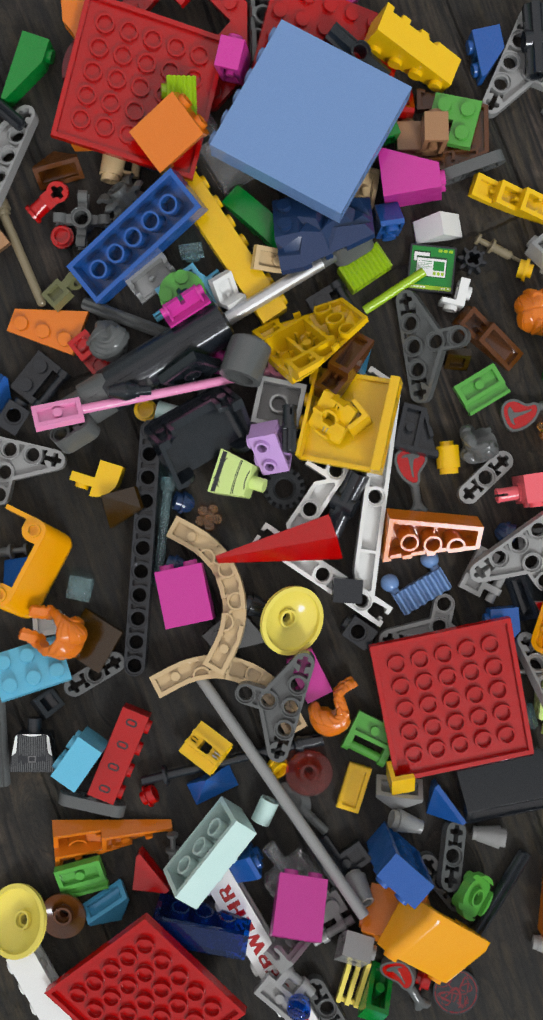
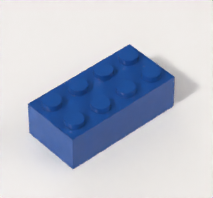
(399, 866)

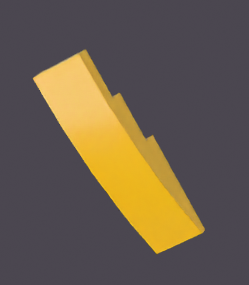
(507, 197)

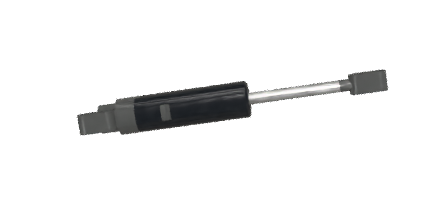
(201, 332)

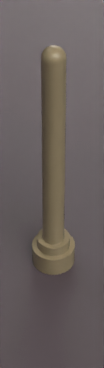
(20, 253)

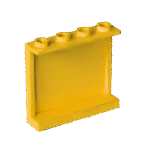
(368, 448)

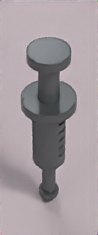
(11, 551)
(173, 848)

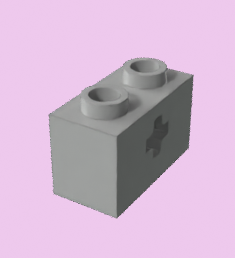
(355, 949)

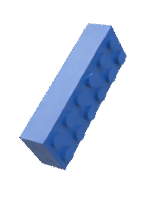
(137, 236)

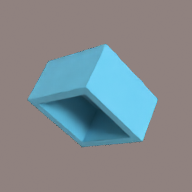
(76, 762)

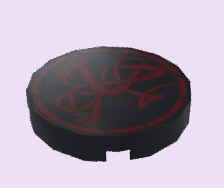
(458, 994)

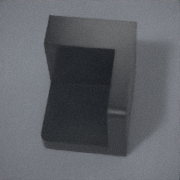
(347, 590)

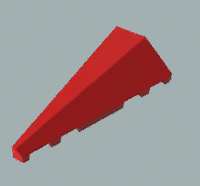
(303, 542)

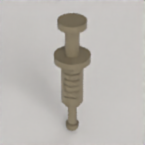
(495, 248)

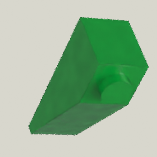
(28, 66)

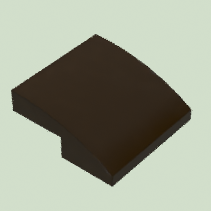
(100, 641)

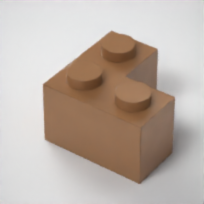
(424, 137)

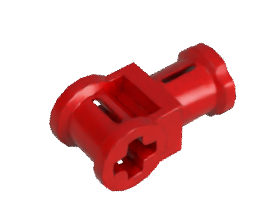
(47, 201)

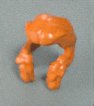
(530, 311)
(69, 633)
(329, 721)

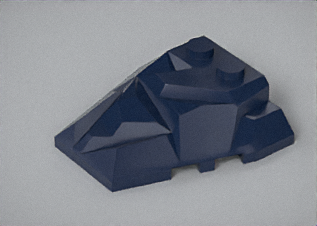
(308, 235)

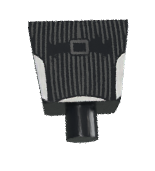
(34, 748)

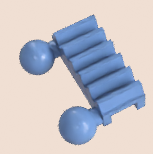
(420, 590)

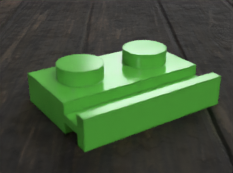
(481, 389)
(82, 876)

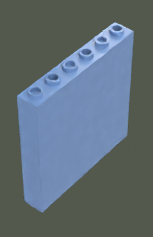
(309, 120)

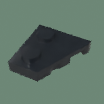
(414, 432)

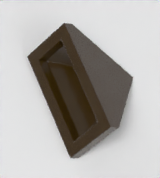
(121, 505)

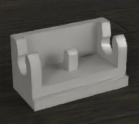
(149, 278)
(285, 952)

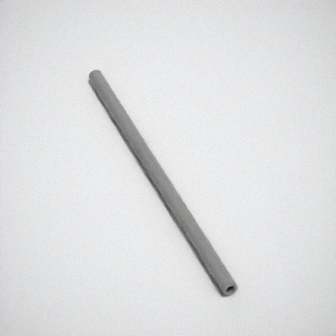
(284, 799)

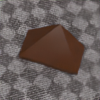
(58, 167)

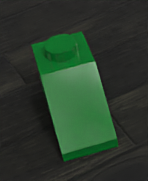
(376, 995)

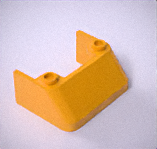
(40, 568)

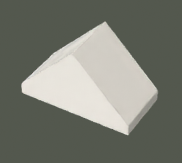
(437, 228)

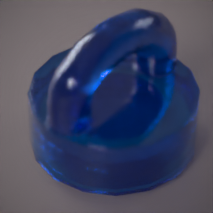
(298, 1007)

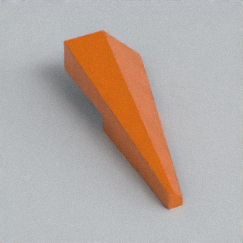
(86, 837)

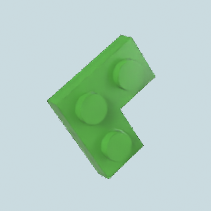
(463, 115)

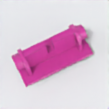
(176, 311)

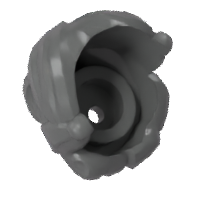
(108, 340)
(478, 444)

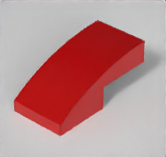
(79, 346)

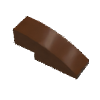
(488, 338)
(344, 365)

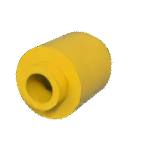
(448, 458)

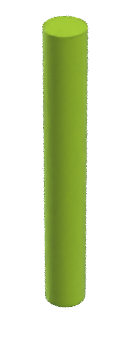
(393, 291)

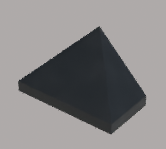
(523, 595)

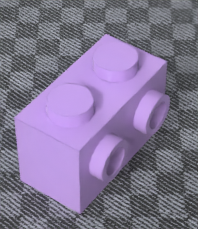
(266, 444)

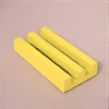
(348, 998)

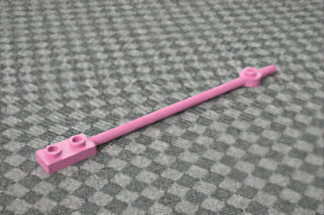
(72, 412)

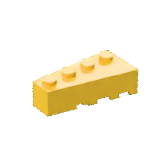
(411, 50)

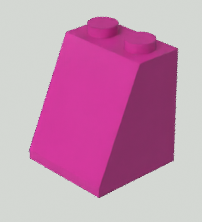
(410, 178)
(184, 594)
(299, 906)

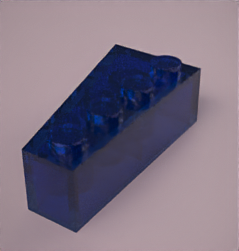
(203, 928)

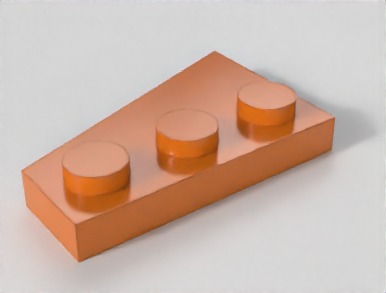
(48, 326)

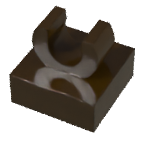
(458, 359)

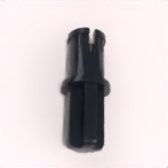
(289, 428)

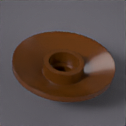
(61, 924)

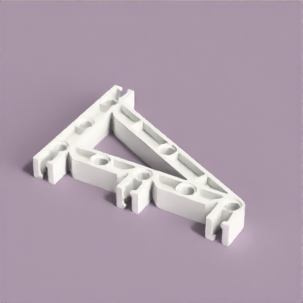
(368, 530)

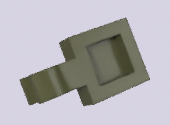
(59, 292)

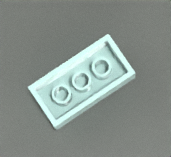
(209, 852)

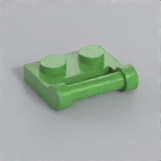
(370, 729)

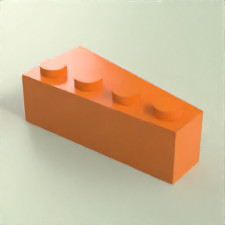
(420, 533)

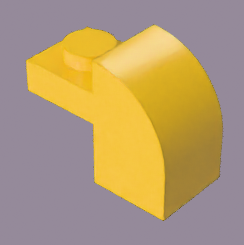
(107, 479)

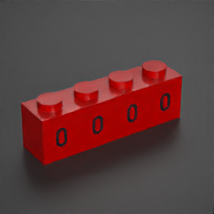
(119, 753)

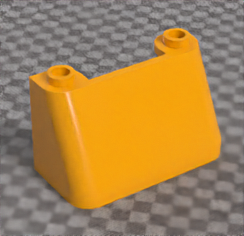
(431, 941)

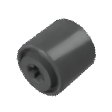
(245, 360)

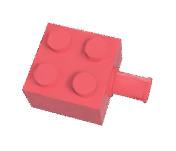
(525, 490)

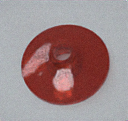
(309, 783)

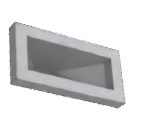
(400, 800)

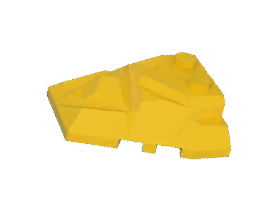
(310, 339)

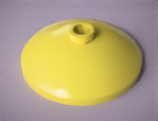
(300, 625)
(18, 936)

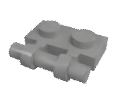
(477, 588)
(334, 907)
(276, 993)

